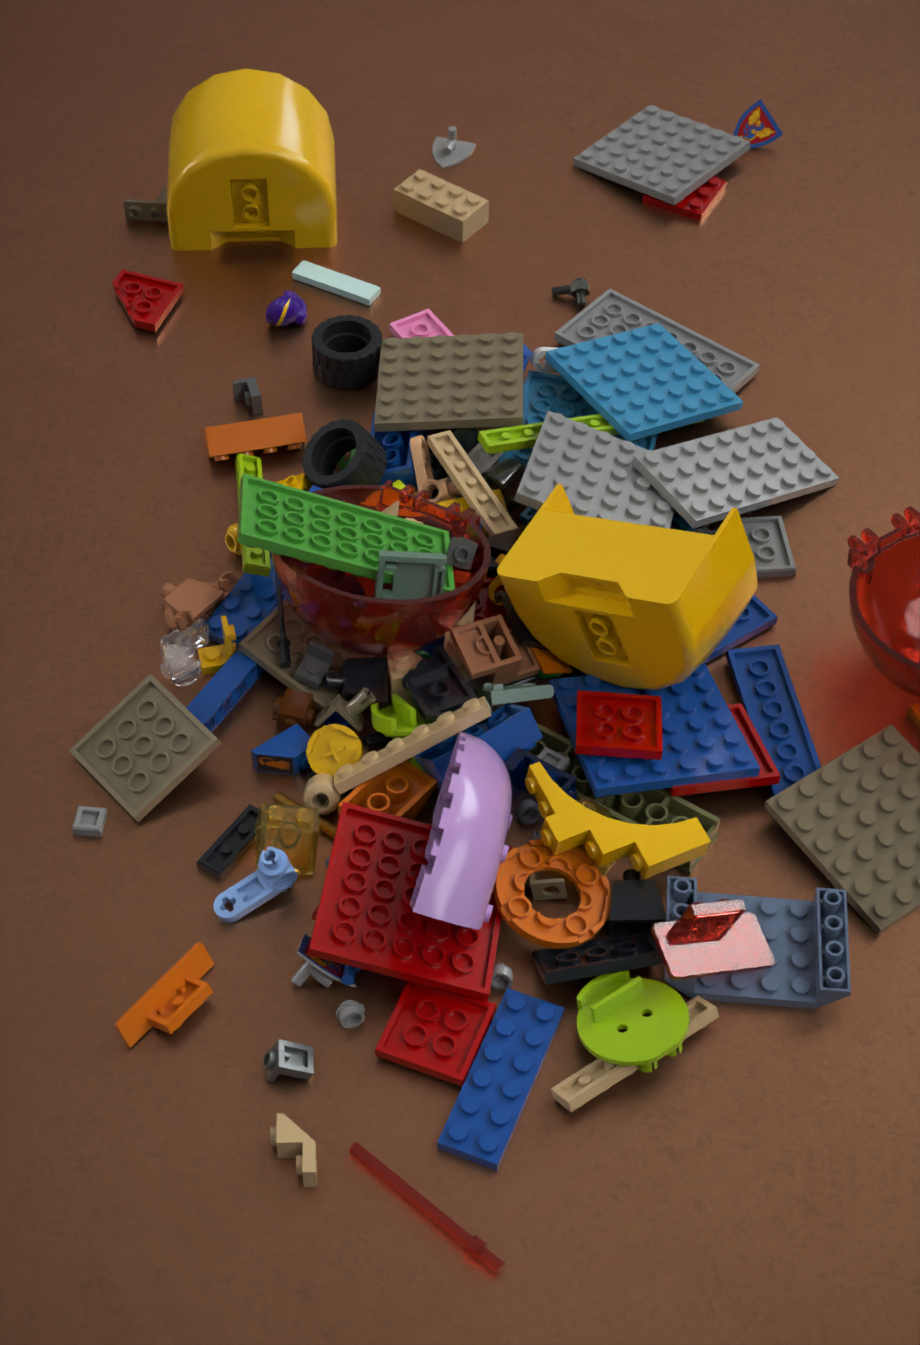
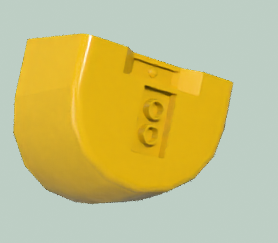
(251, 164)
(628, 596)

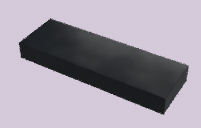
(230, 845)

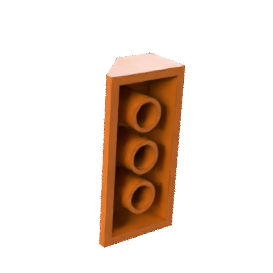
(255, 435)

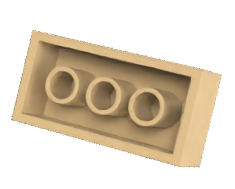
(441, 205)

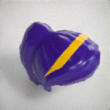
(286, 310)

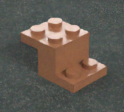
(493, 651)

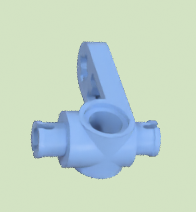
(271, 878)

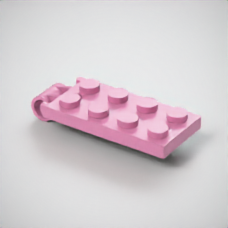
(419, 324)

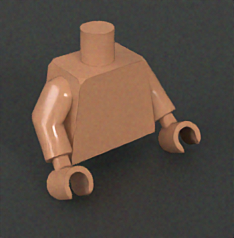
(194, 600)

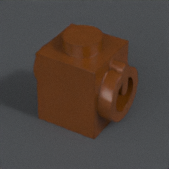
(293, 709)

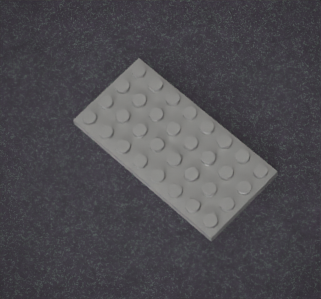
(617, 313)
(734, 470)

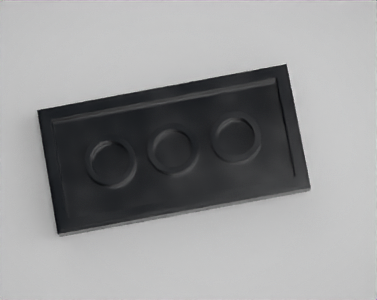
(597, 957)

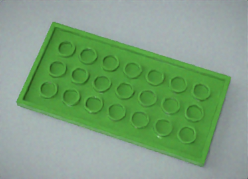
(329, 530)

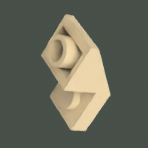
(295, 1143)

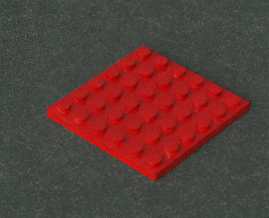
(368, 915)

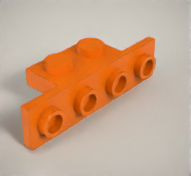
(170, 998)

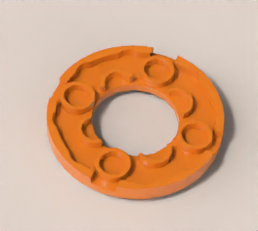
(549, 932)

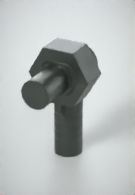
(578, 289)

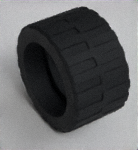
(346, 335)
(332, 444)

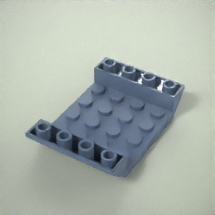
(804, 938)

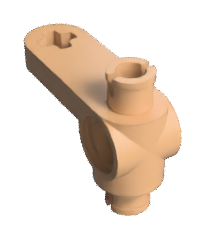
(424, 474)

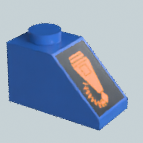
(283, 753)

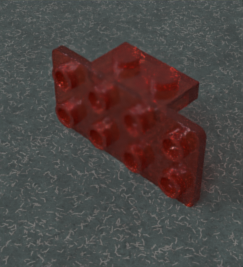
(712, 941)

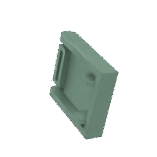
(414, 574)
(500, 694)

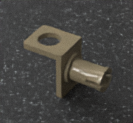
(348, 710)
(538, 885)

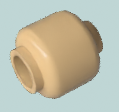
(321, 794)

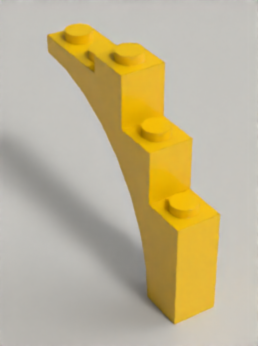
(606, 839)

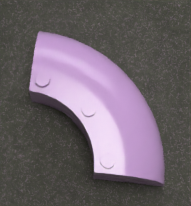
(467, 837)

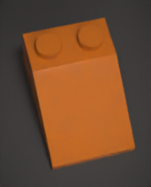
(395, 791)

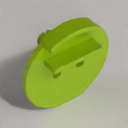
(396, 719)
(619, 1003)

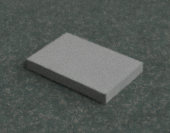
(769, 546)

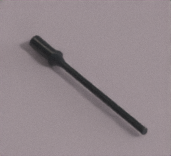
(283, 642)

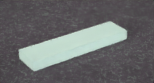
(336, 282)

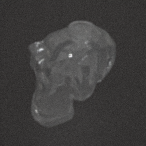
(179, 653)

